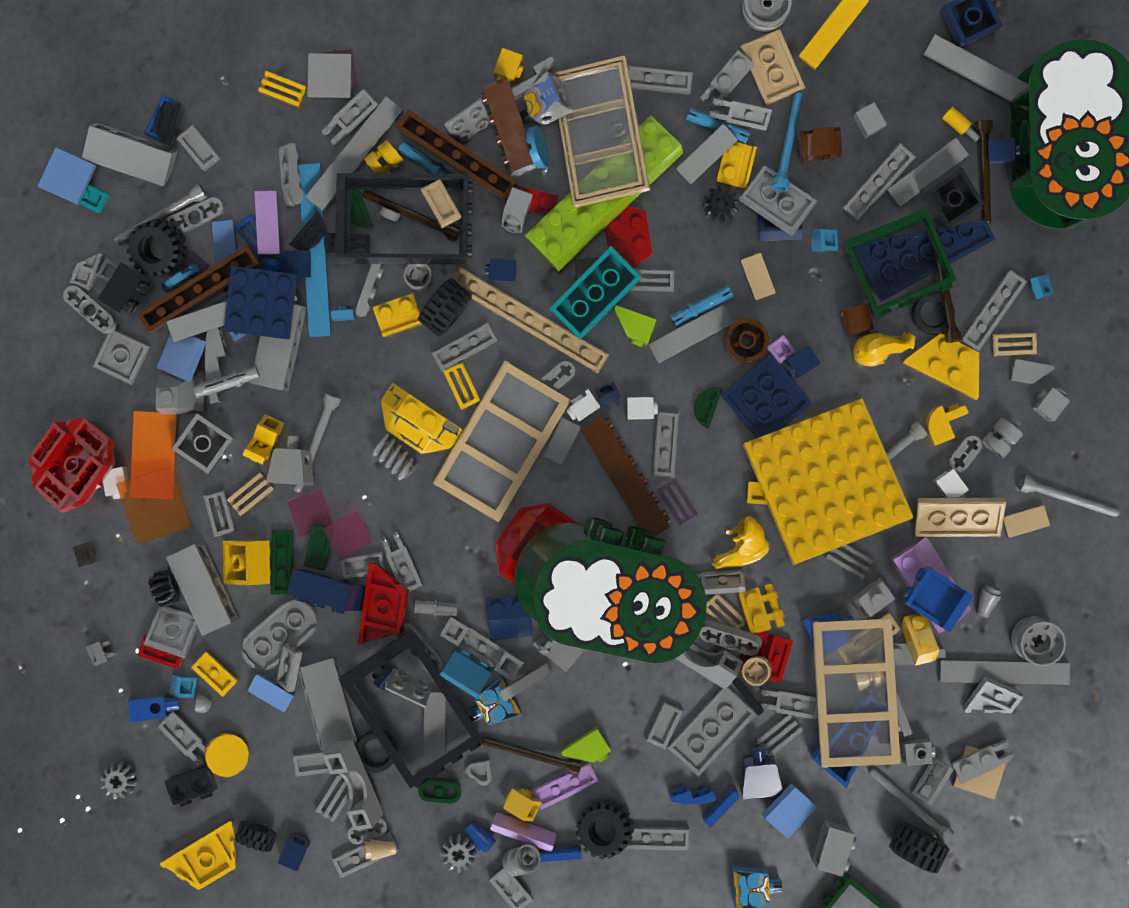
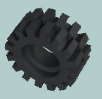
(255, 836)

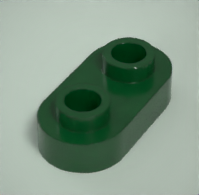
(440, 793)

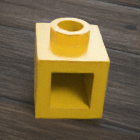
(509, 66)
(522, 804)

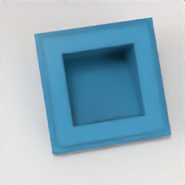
(824, 239)
(183, 686)

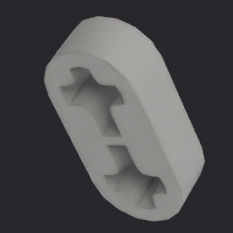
(555, 371)
(968, 457)
(369, 834)

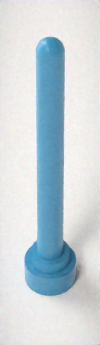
(780, 181)

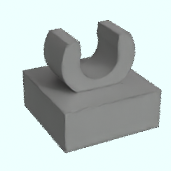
(97, 654)

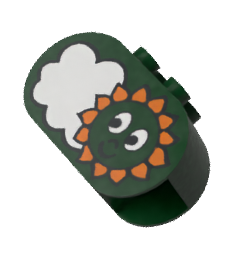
(1072, 135)
(610, 591)

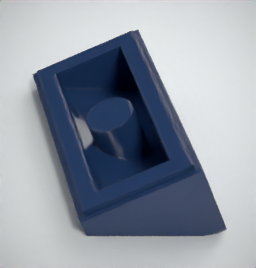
(770, 232)

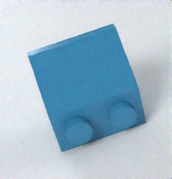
(466, 672)

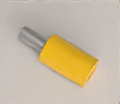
(960, 123)

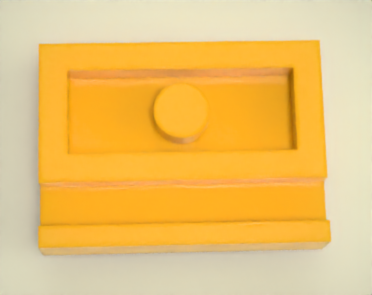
(736, 165)
(397, 314)

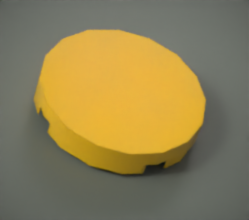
(226, 755)

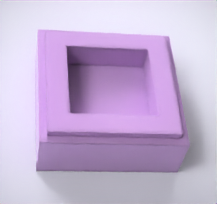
(781, 349)

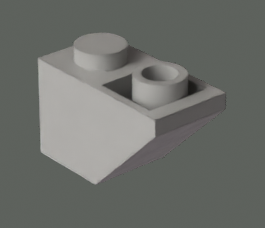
(516, 210)

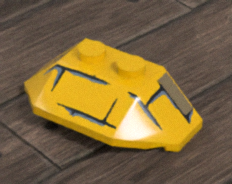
(416, 422)

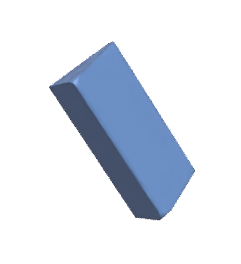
(270, 692)

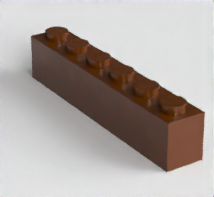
(456, 155)
(197, 290)
(625, 477)

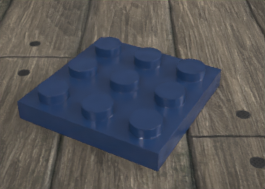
(260, 302)
(766, 398)

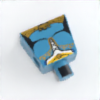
(492, 706)
(753, 887)

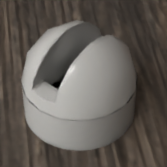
(202, 704)

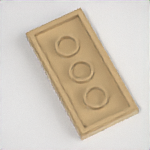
(959, 517)

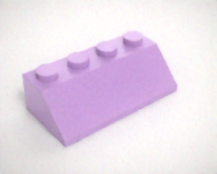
(912, 559)

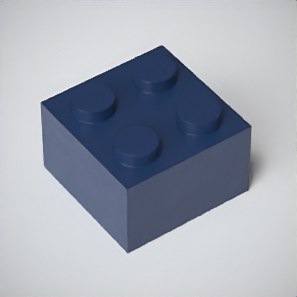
(970, 20)

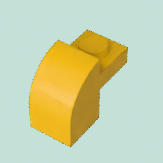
(938, 424)
(264, 439)

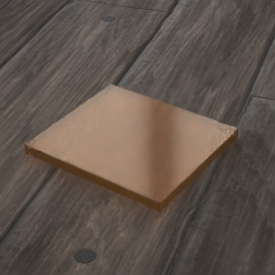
(153, 505)

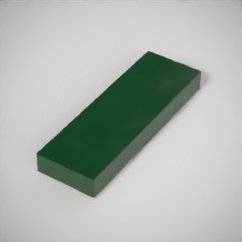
(281, 560)

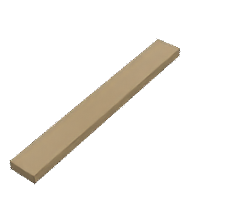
(532, 321)

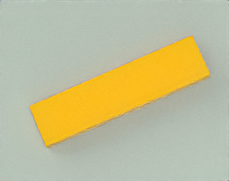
(831, 31)

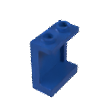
(937, 598)

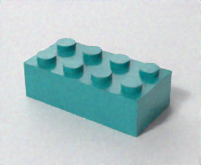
(596, 292)

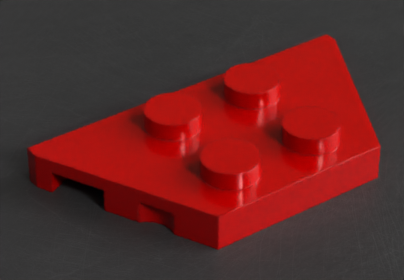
(630, 235)
(382, 605)

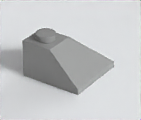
(177, 395)

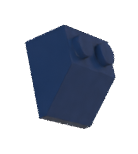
(507, 618)

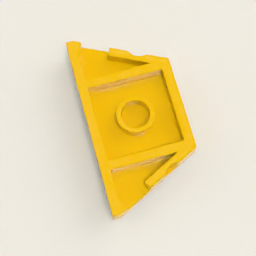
(949, 364)
(205, 858)

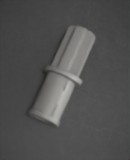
(436, 608)

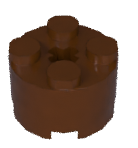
(819, 142)
(757, 345)

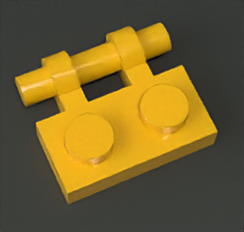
(754, 610)

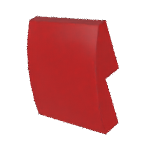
(775, 650)

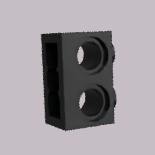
(189, 781)

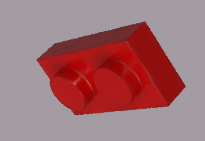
(541, 201)
(159, 656)

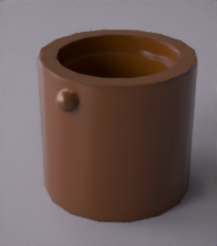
(857, 319)

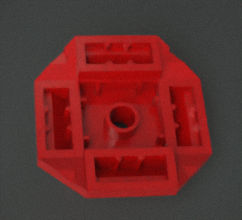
(71, 463)
(523, 527)

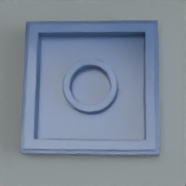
(67, 176)
(181, 357)
(789, 810)

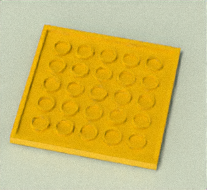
(827, 481)

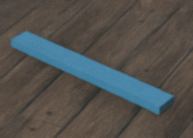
(316, 285)

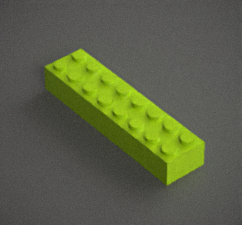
(571, 228)

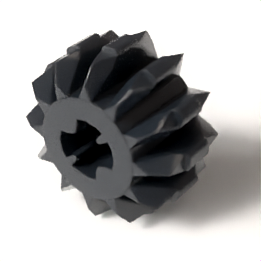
(713, 205)
(164, 588)

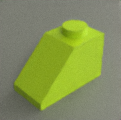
(635, 325)
(588, 747)

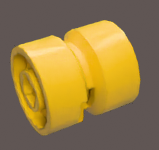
(389, 155)

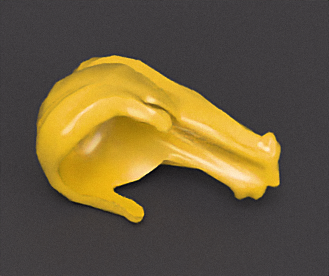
(874, 347)
(749, 545)

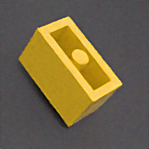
(919, 638)

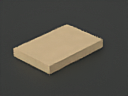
(773, 68)

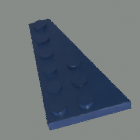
(908, 258)

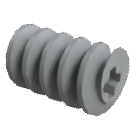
(394, 457)

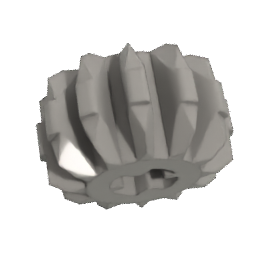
(112, 784)
(461, 860)

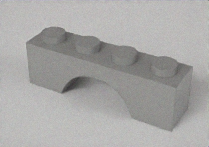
(717, 667)
(363, 805)

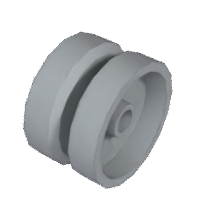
(765, 18)

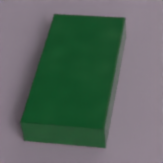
(317, 548)

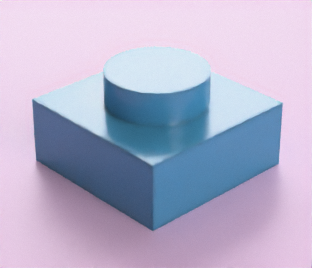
(1042, 286)
(343, 313)

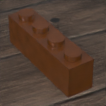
(508, 122)

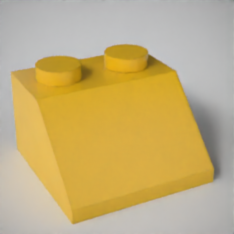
(246, 562)

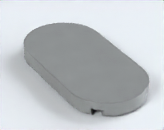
(289, 623)

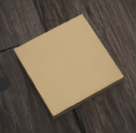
(985, 784)

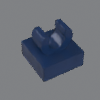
(607, 394)
(381, 680)

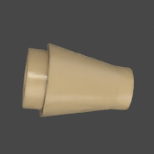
(378, 849)

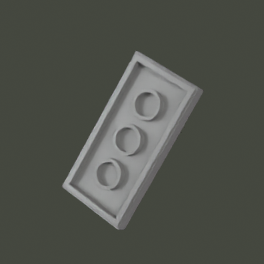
(711, 730)

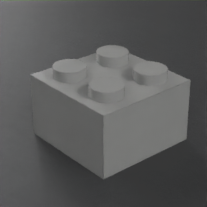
(202, 443)
(834, 847)

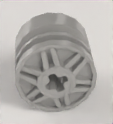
(1050, 641)

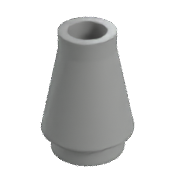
(988, 599)

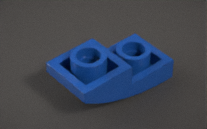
(684, 796)

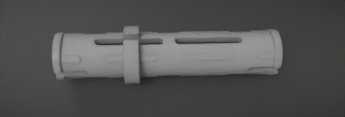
(236, 378)

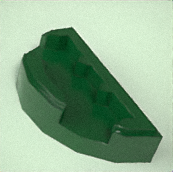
(359, 212)
(706, 405)

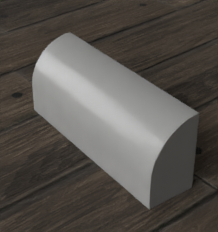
(129, 154)
(277, 356)
(202, 588)
(326, 703)

